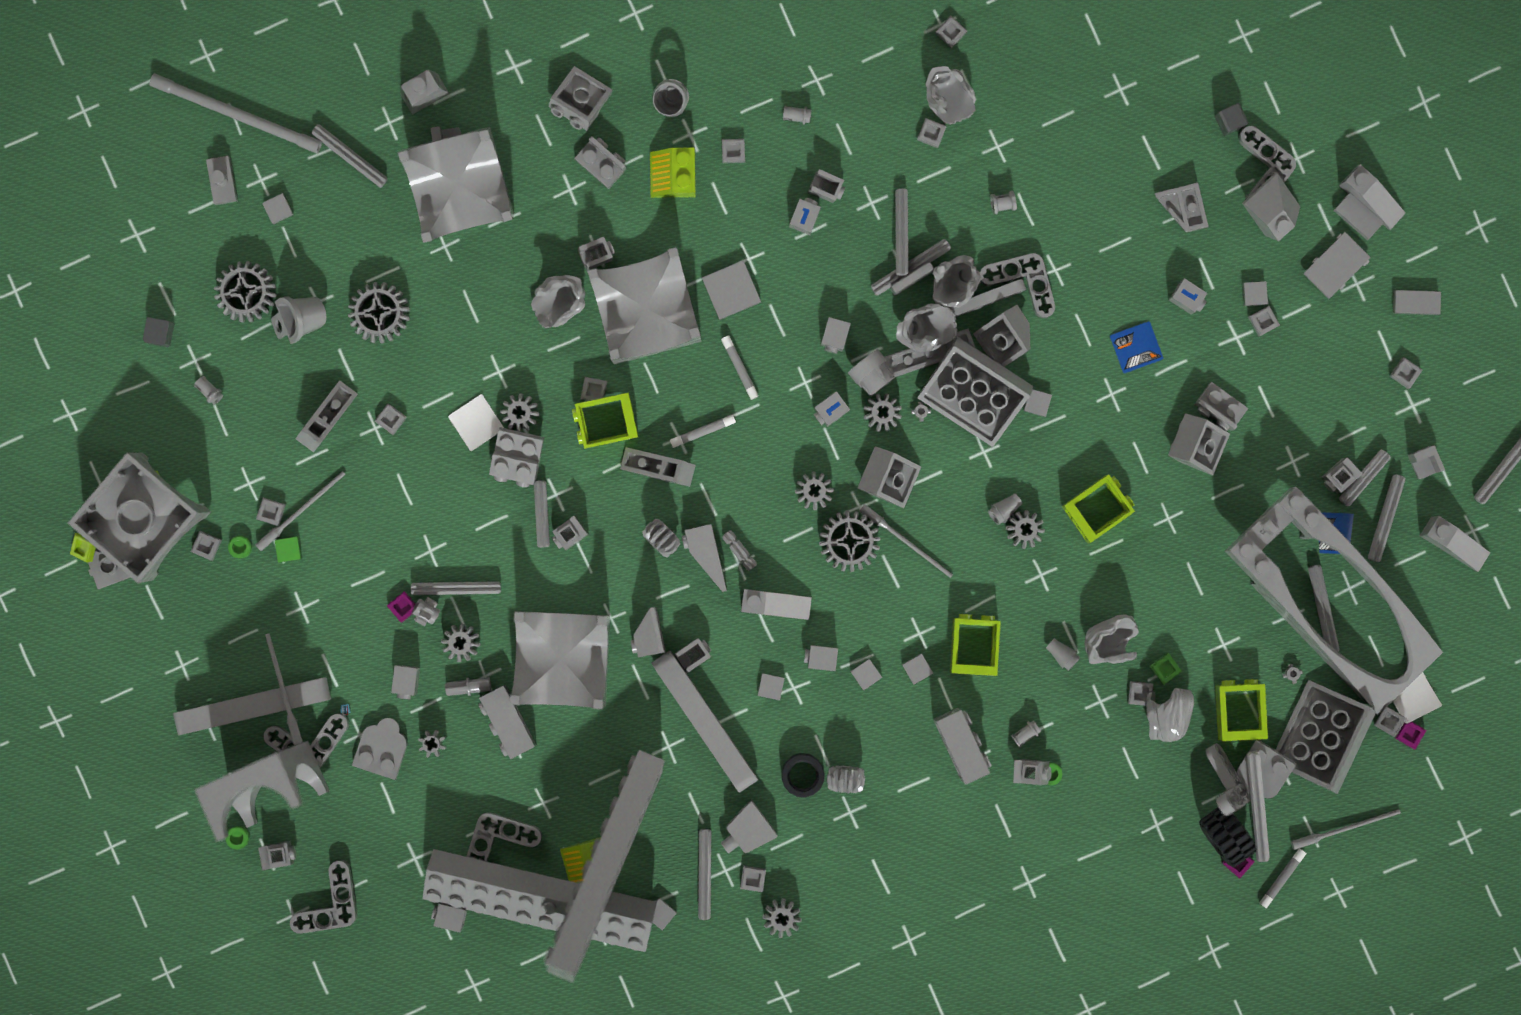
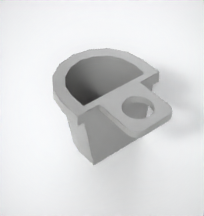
(298, 317)

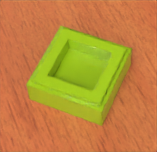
(82, 548)

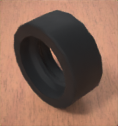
(798, 792)

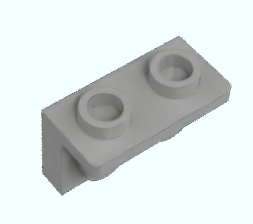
(600, 162)
(1221, 407)

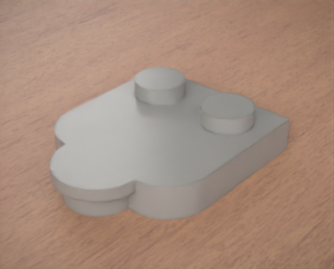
(381, 749)
(1274, 768)

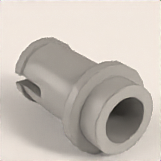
(797, 114)
(208, 390)
(1026, 733)

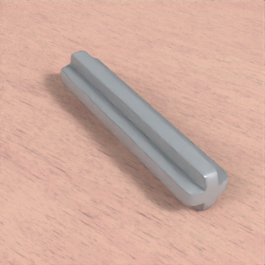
(1369, 473)
(541, 514)

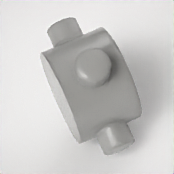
(921, 411)
(1292, 673)

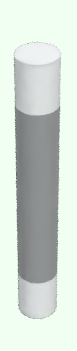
(737, 362)
(704, 430)
(1282, 878)

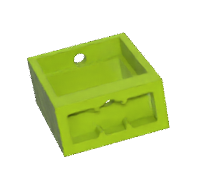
(582, 435)
(1079, 521)
(966, 619)
(1242, 734)

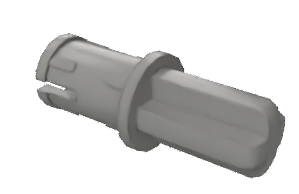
(468, 686)

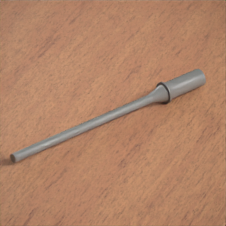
(877, 519)
(275, 532)
(291, 720)
(1315, 838)

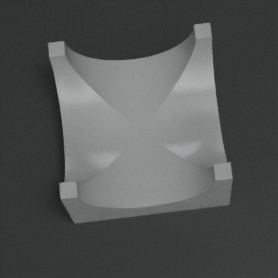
(457, 183)
(645, 307)
(136, 517)
(561, 659)
(242, 786)

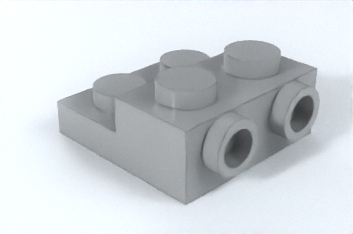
(579, 99)
(516, 457)

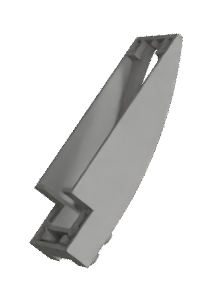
(1268, 581)

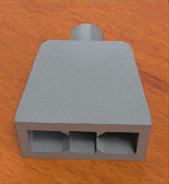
(422, 91)
(748, 830)

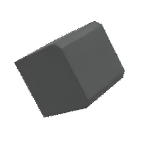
(1231, 119)
(158, 332)

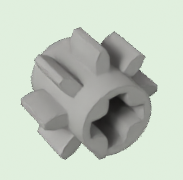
(425, 611)
(426, 746)

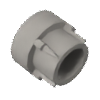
(872, 373)

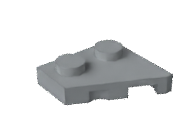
(1185, 206)

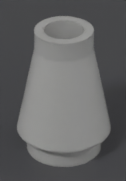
(1003, 510)
(1063, 654)

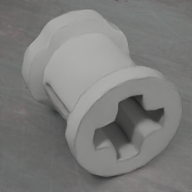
(1003, 202)

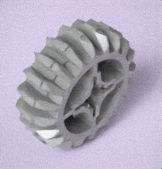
(226, 294)
(380, 323)
(834, 542)

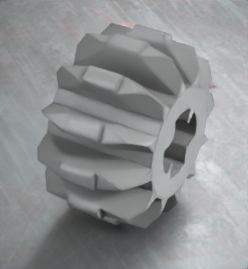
(890, 413)
(514, 418)
(822, 492)
(1032, 528)
(661, 537)
(453, 639)
(845, 779)
(778, 925)

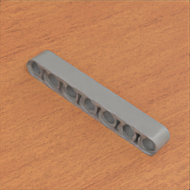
(251, 706)
(704, 721)

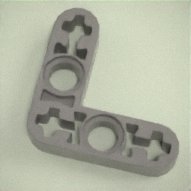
(1273, 167)
(1030, 276)
(329, 724)
(1236, 793)
(489, 834)
(335, 911)

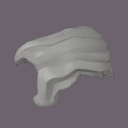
(949, 95)
(955, 281)
(558, 300)
(927, 328)
(1109, 639)
(1171, 719)

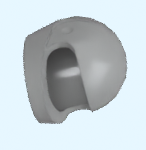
(670, 97)

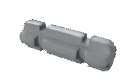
(739, 550)

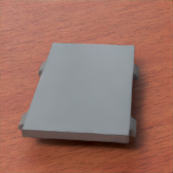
(1337, 265)
(105, 571)

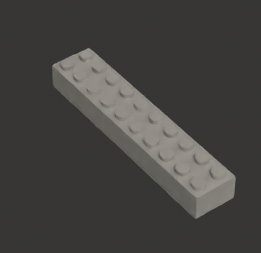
(607, 861)
(530, 898)

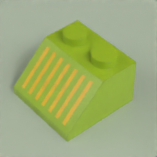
(673, 173)
(575, 859)

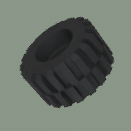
(1228, 837)

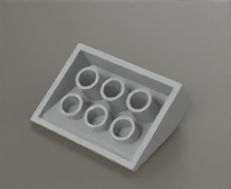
(975, 392)
(1325, 735)

